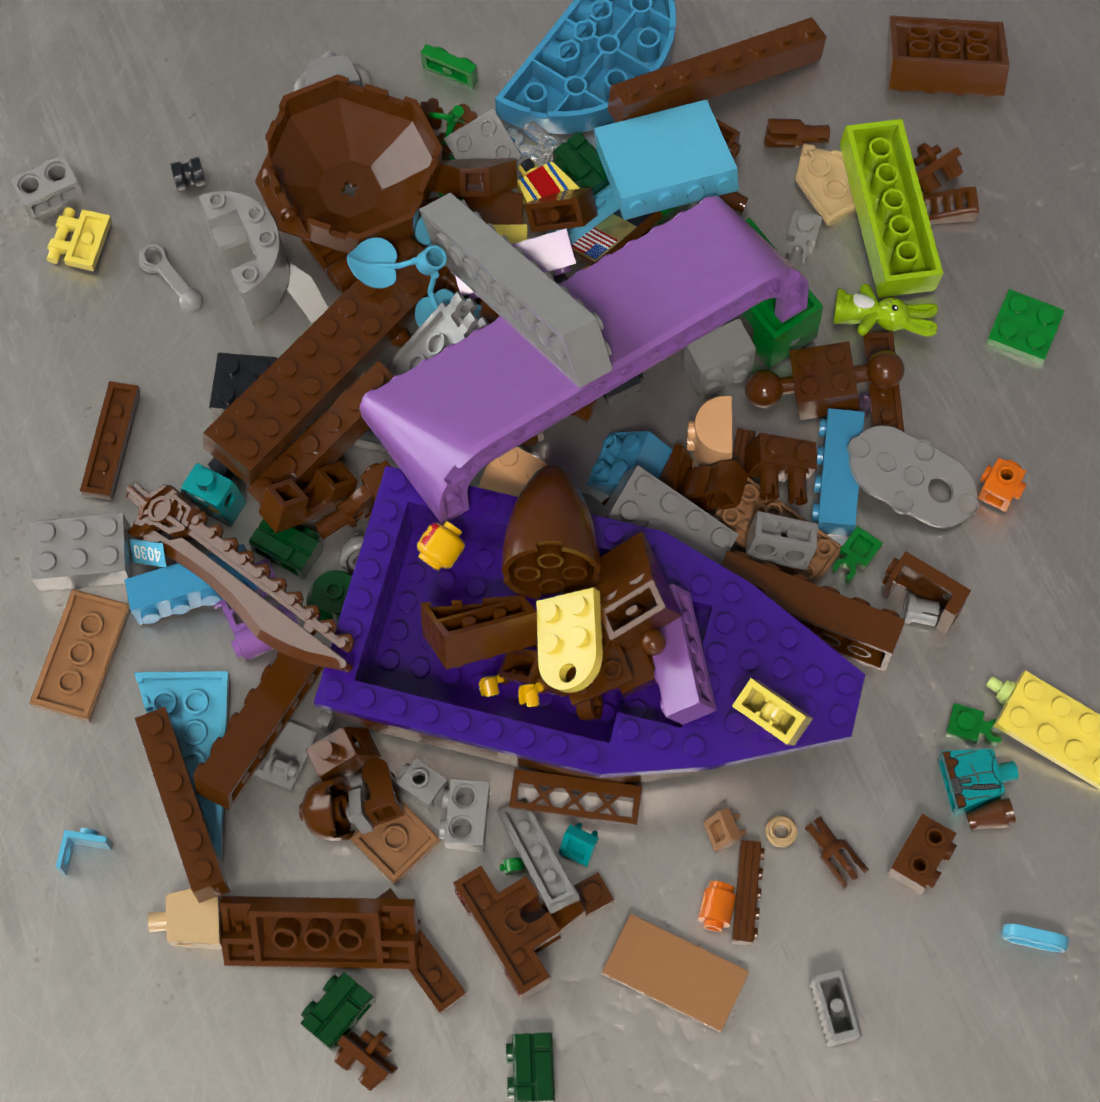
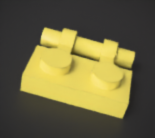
(86, 242)

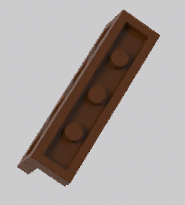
(578, 786)

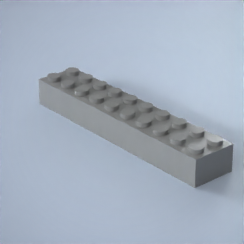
(519, 290)

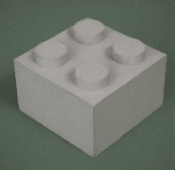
(719, 358)

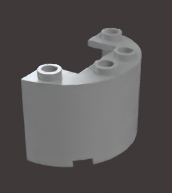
(240, 220)

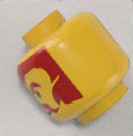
(440, 545)

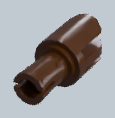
(794, 133)
(832, 848)

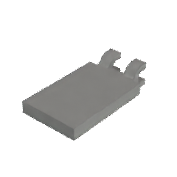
(441, 329)

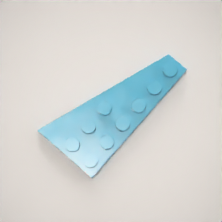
(200, 715)

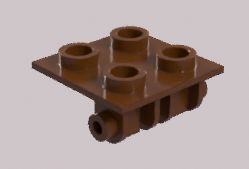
(612, 674)

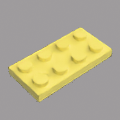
(1053, 726)

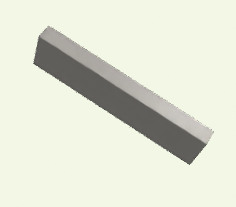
(539, 857)

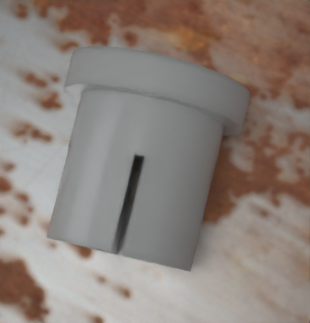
(920, 610)

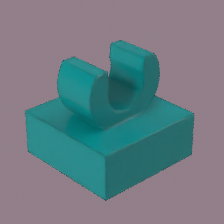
(578, 844)

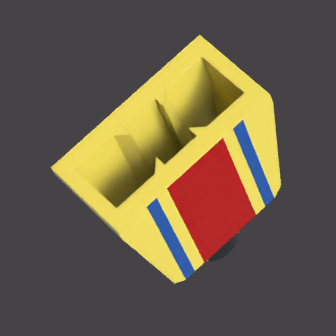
(542, 181)

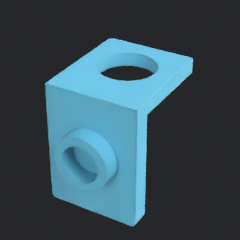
(84, 837)

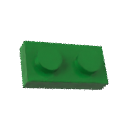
(449, 66)

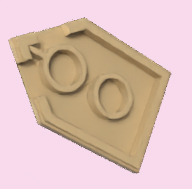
(825, 183)

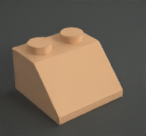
(510, 472)

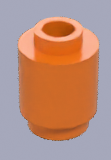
(717, 906)

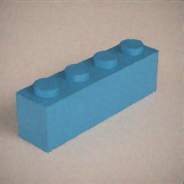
(836, 486)
(173, 591)

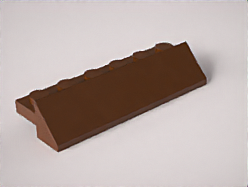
(320, 932)

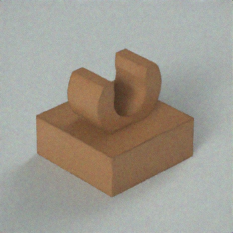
(723, 829)

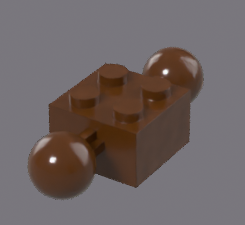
(824, 379)

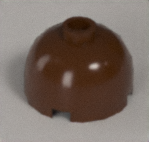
(325, 809)

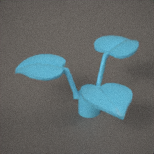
(375, 266)

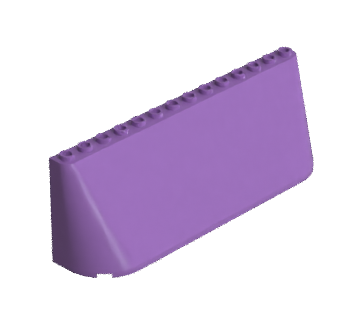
(501, 391)

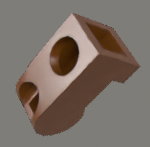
(384, 792)

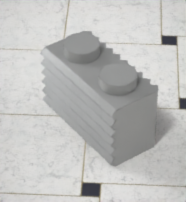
(836, 1008)

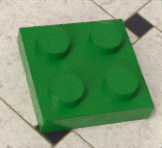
(1025, 326)

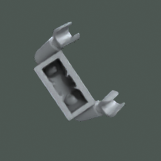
(331, 65)

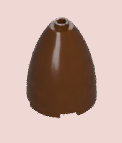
(550, 538)

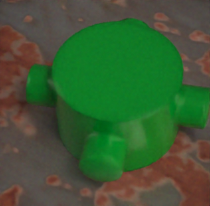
(512, 866)

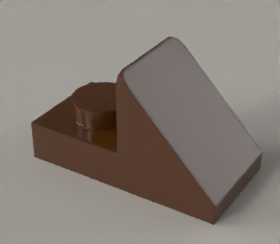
(593, 898)

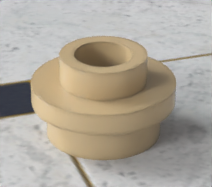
(785, 822)

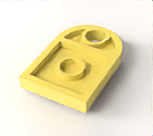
(570, 637)

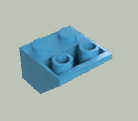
(624, 451)

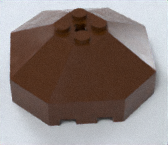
(342, 137)

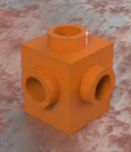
(1002, 483)

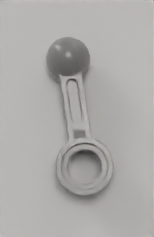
(189, 298)

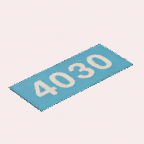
(147, 553)

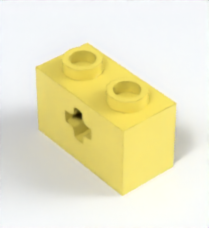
(772, 712)

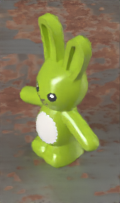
(889, 313)

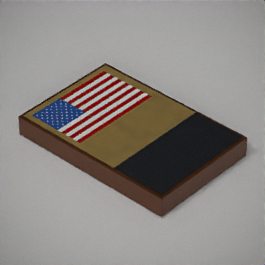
(612, 236)

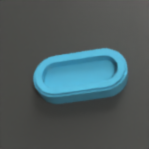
(1035, 938)

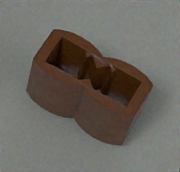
(715, 486)

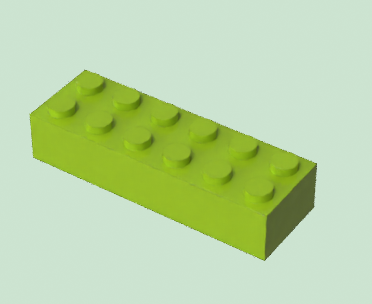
(890, 208)

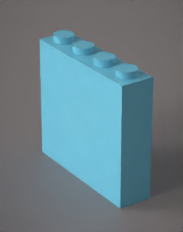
(666, 159)

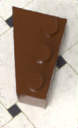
(479, 631)

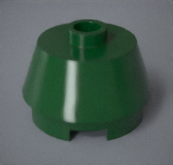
(329, 593)

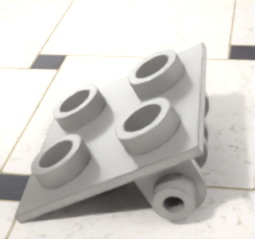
(482, 140)
(287, 756)

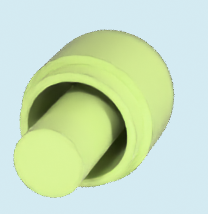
(1002, 689)

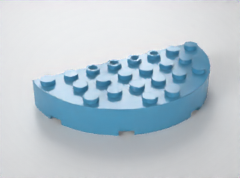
(583, 54)

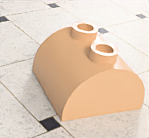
(711, 432)

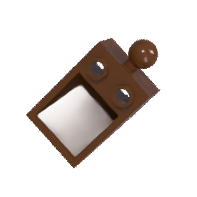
(635, 596)

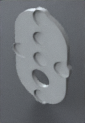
(899, 472)

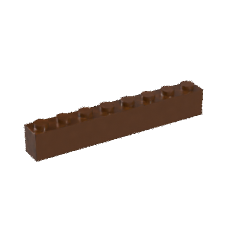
(718, 71)

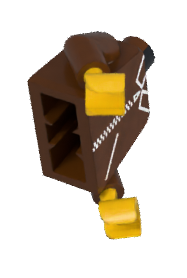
(522, 669)

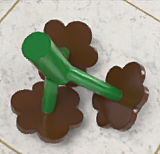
(455, 119)

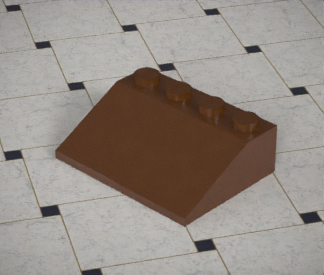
(947, 56)

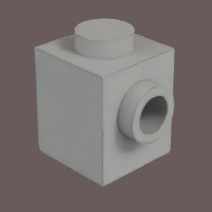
(421, 784)

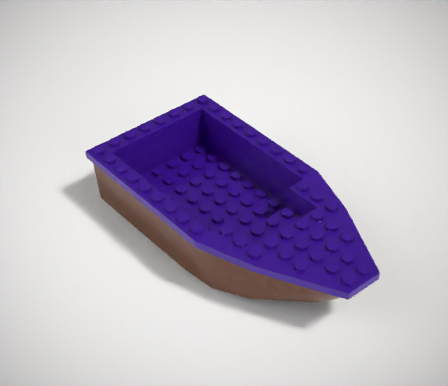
(409, 694)

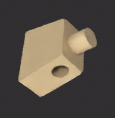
(189, 922)

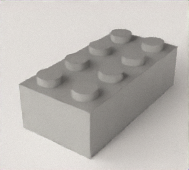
(653, 504)

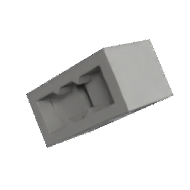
(49, 193)
(781, 540)
(473, 815)

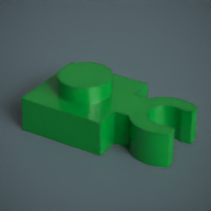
(858, 551)
(968, 724)

